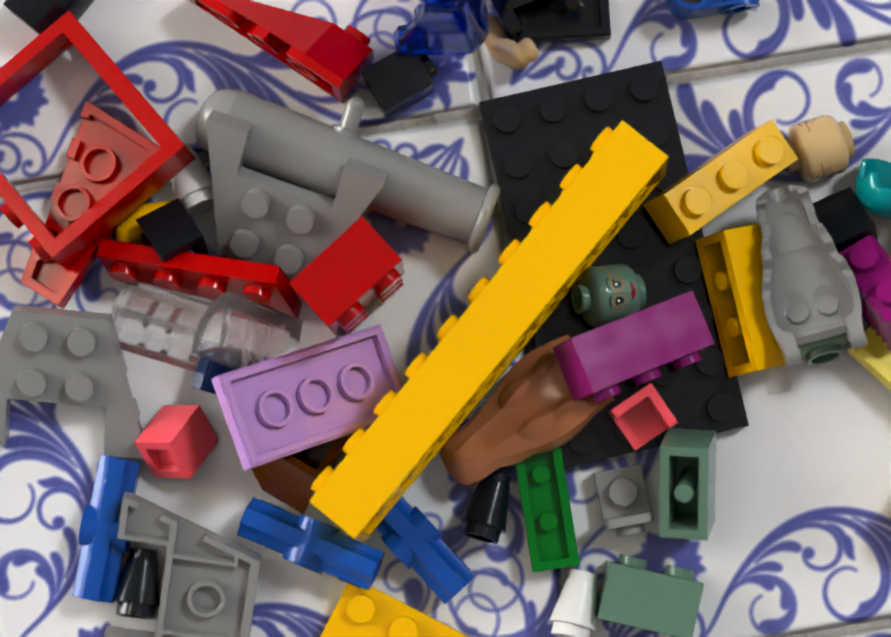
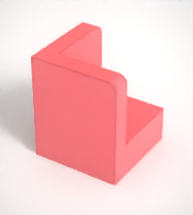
(642, 416)
(176, 441)

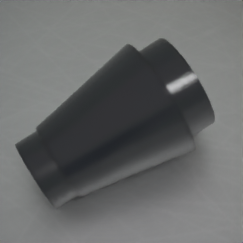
(488, 509)
(139, 585)

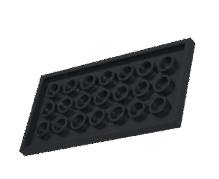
(532, 148)

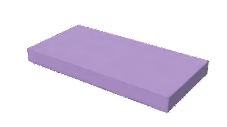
(306, 396)

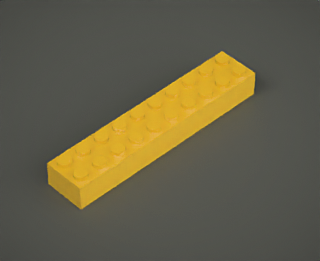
(490, 332)

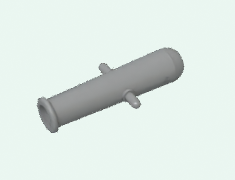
(315, 154)

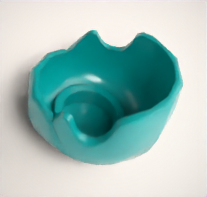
(874, 187)

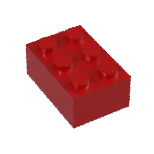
(350, 277)

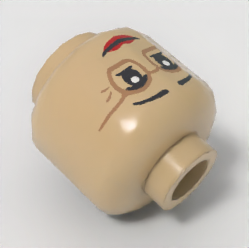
(821, 148)

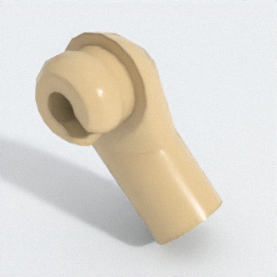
(507, 50)

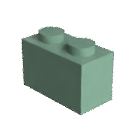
(687, 484)
(649, 598)

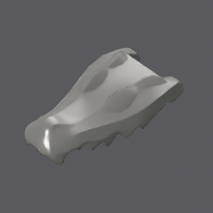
(805, 280)

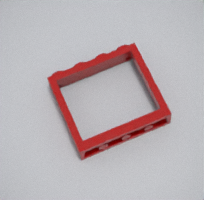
(132, 190)

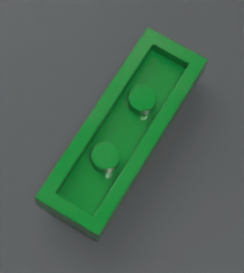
(547, 511)

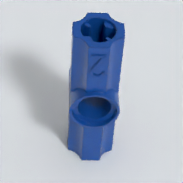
(310, 543)
(420, 547)
(101, 550)

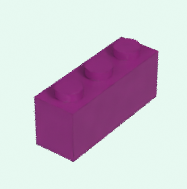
(634, 348)

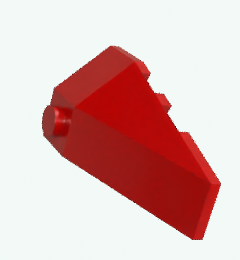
(305, 44)

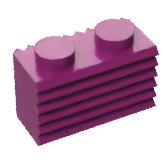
(873, 277)

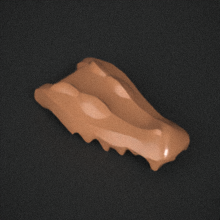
(521, 418)

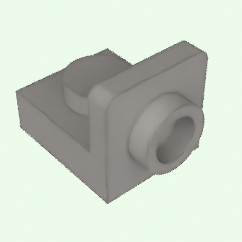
(623, 500)

